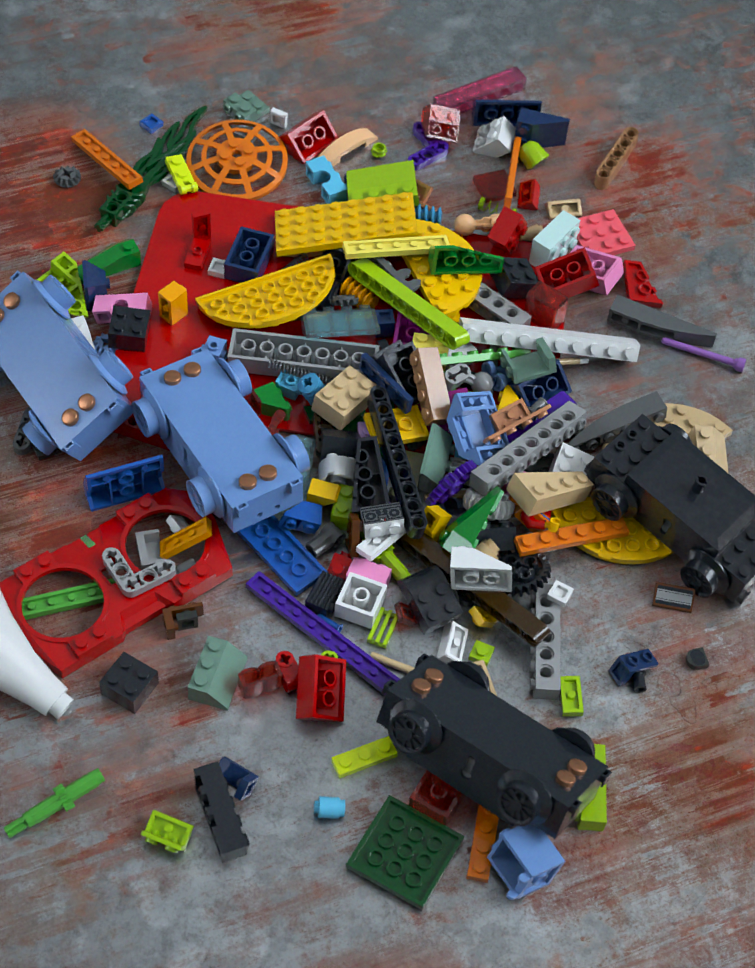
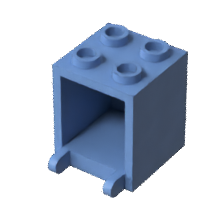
(525, 860)

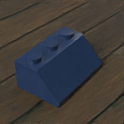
(543, 386)

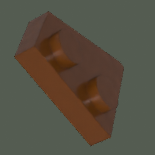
(354, 528)

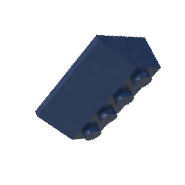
(487, 110)

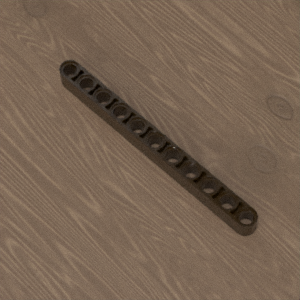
(493, 602)

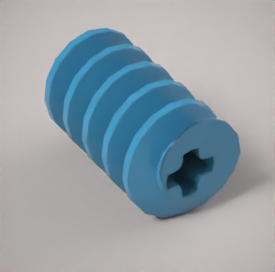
(428, 215)
(309, 386)

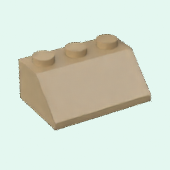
(711, 443)

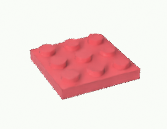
(604, 233)

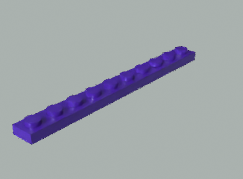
(320, 631)

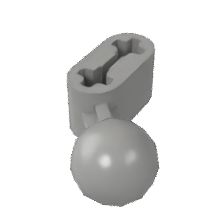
(461, 373)

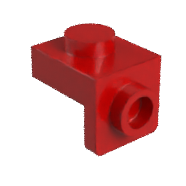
(340, 564)

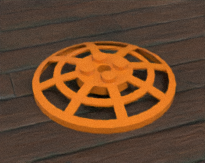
(241, 164)

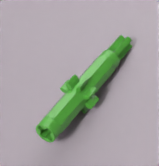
(63, 798)

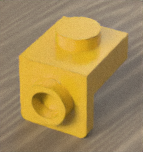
(482, 618)

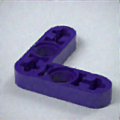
(436, 148)

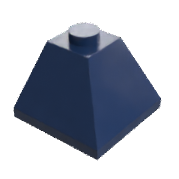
(94, 283)

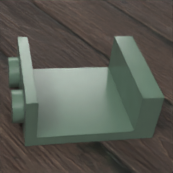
(529, 365)

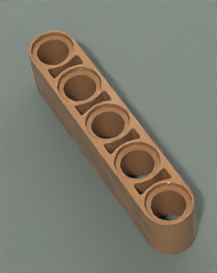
(616, 158)

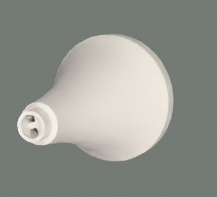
(24, 673)

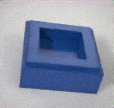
(151, 123)

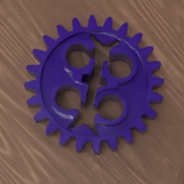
(451, 484)

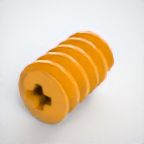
(351, 287)

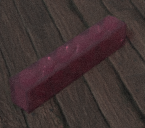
(488, 88)

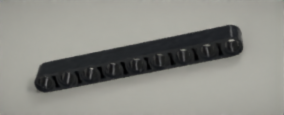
(397, 462)

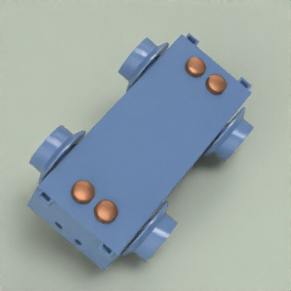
(59, 374)
(220, 440)

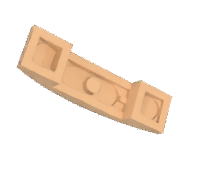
(348, 143)

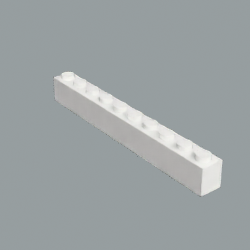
(558, 340)

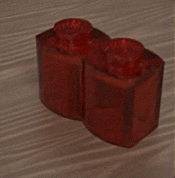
(261, 679)

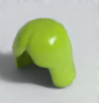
(531, 154)

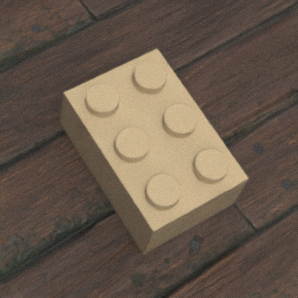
(343, 398)

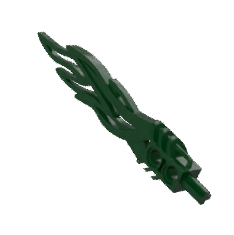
(125, 202)

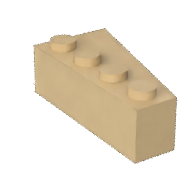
(548, 490)

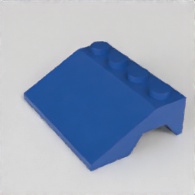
(124, 483)

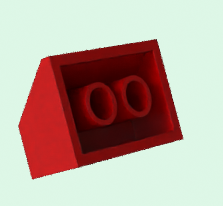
(309, 137)
(321, 688)

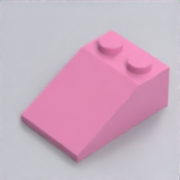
(606, 267)

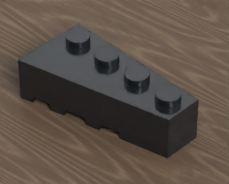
(369, 476)
(220, 812)

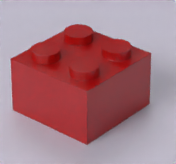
(508, 230)

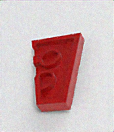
(638, 285)

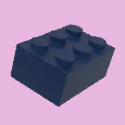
(249, 255)

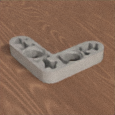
(131, 578)

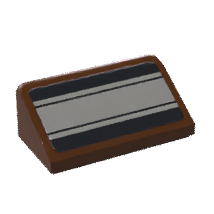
(673, 597)

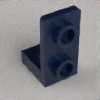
(630, 663)
(239, 777)

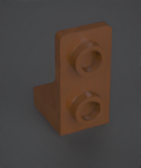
(170, 619)

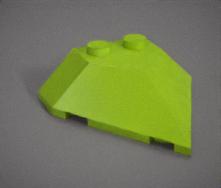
(66, 271)

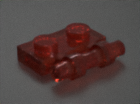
(276, 419)

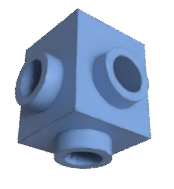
(216, 347)

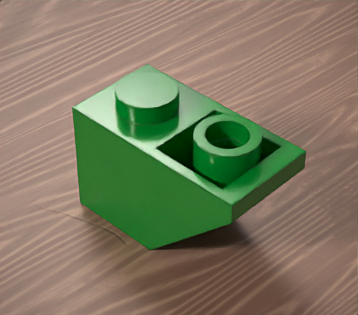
(272, 400)

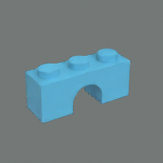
(321, 171)

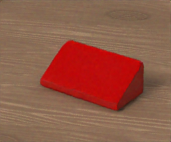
(529, 195)

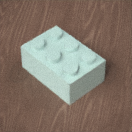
(555, 239)

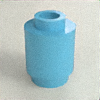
(329, 807)

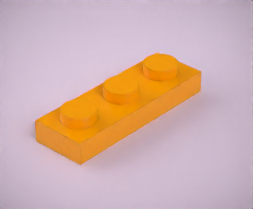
(185, 538)

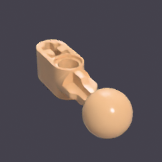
(466, 224)

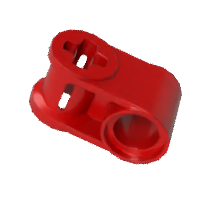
(289, 670)

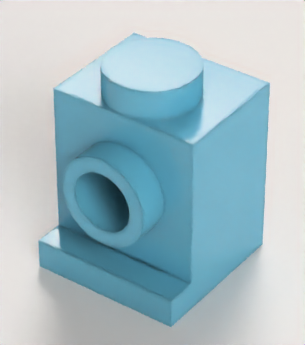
(288, 385)

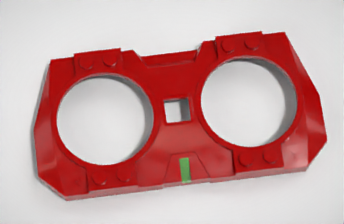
(119, 613)

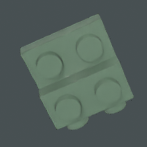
(245, 106)

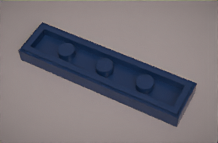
(382, 378)

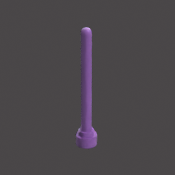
(737, 363)

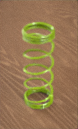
(481, 204)

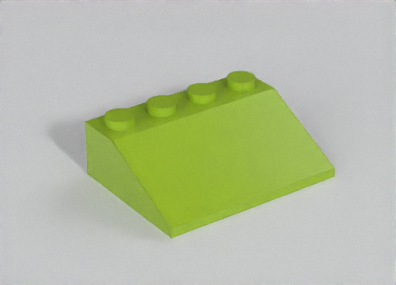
(382, 181)

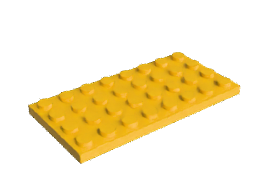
(330, 224)

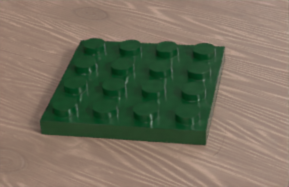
(405, 852)

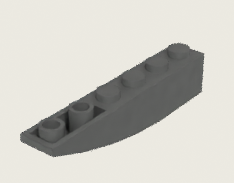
(657, 323)
(616, 421)

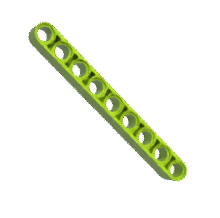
(409, 303)

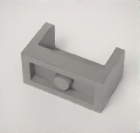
(148, 548)

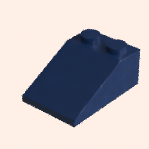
(542, 128)

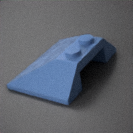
(470, 425)

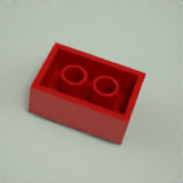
(569, 273)

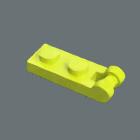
(181, 174)

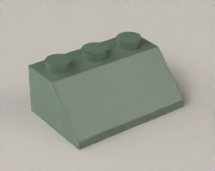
(436, 458)
(216, 673)

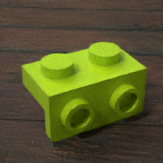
(168, 831)

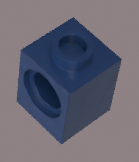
(386, 323)

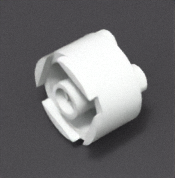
(337, 469)

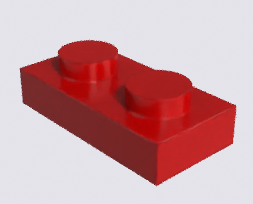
(201, 224)

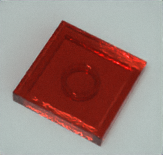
(492, 185)

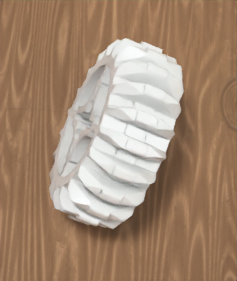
(503, 511)

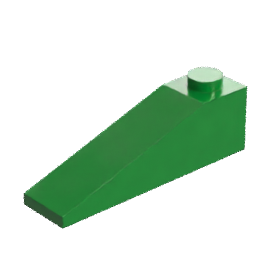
(115, 258)
(459, 260)
(467, 527)

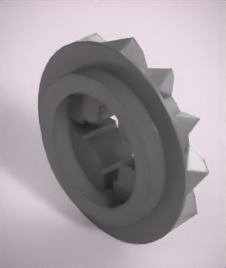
(65, 181)
(344, 300)

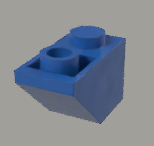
(303, 517)

